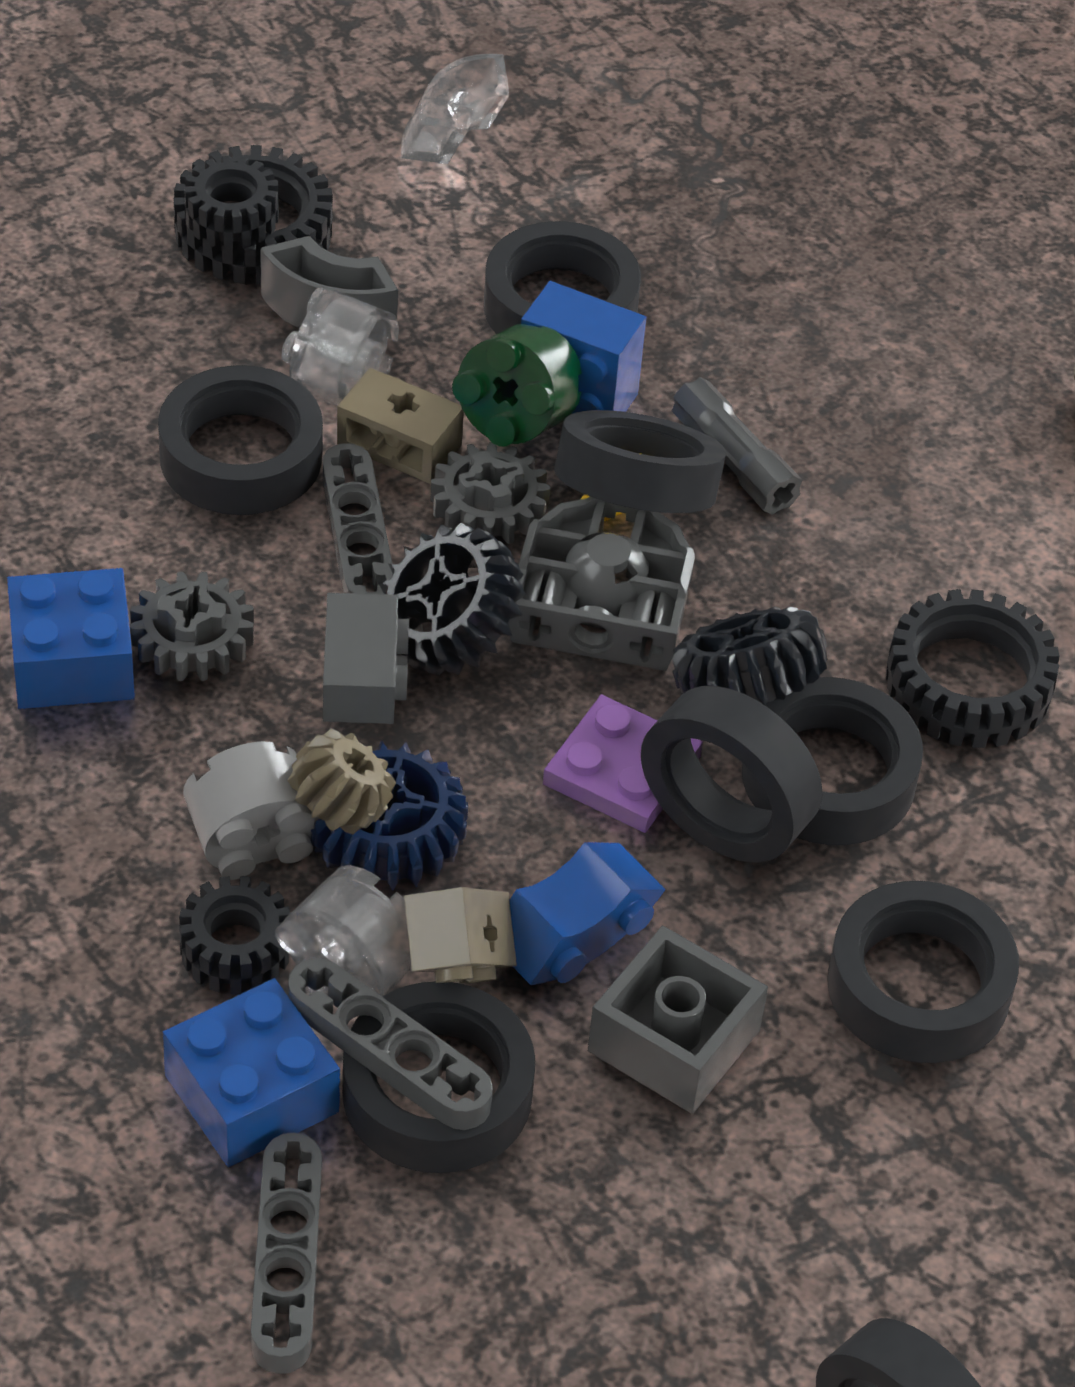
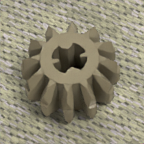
(341, 781)

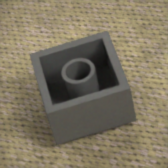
(677, 1018)

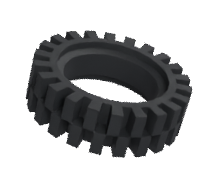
(296, 186)

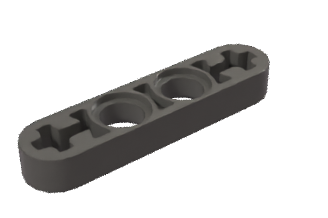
(355, 528)
(396, 1036)
(286, 1250)

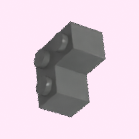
(361, 658)

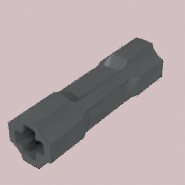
(759, 469)

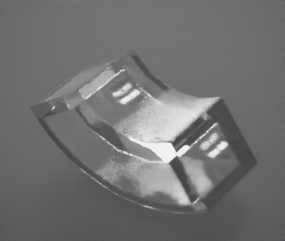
(457, 100)

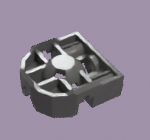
(572, 581)

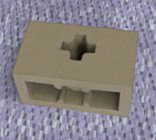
(400, 424)
(460, 934)

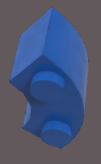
(580, 912)

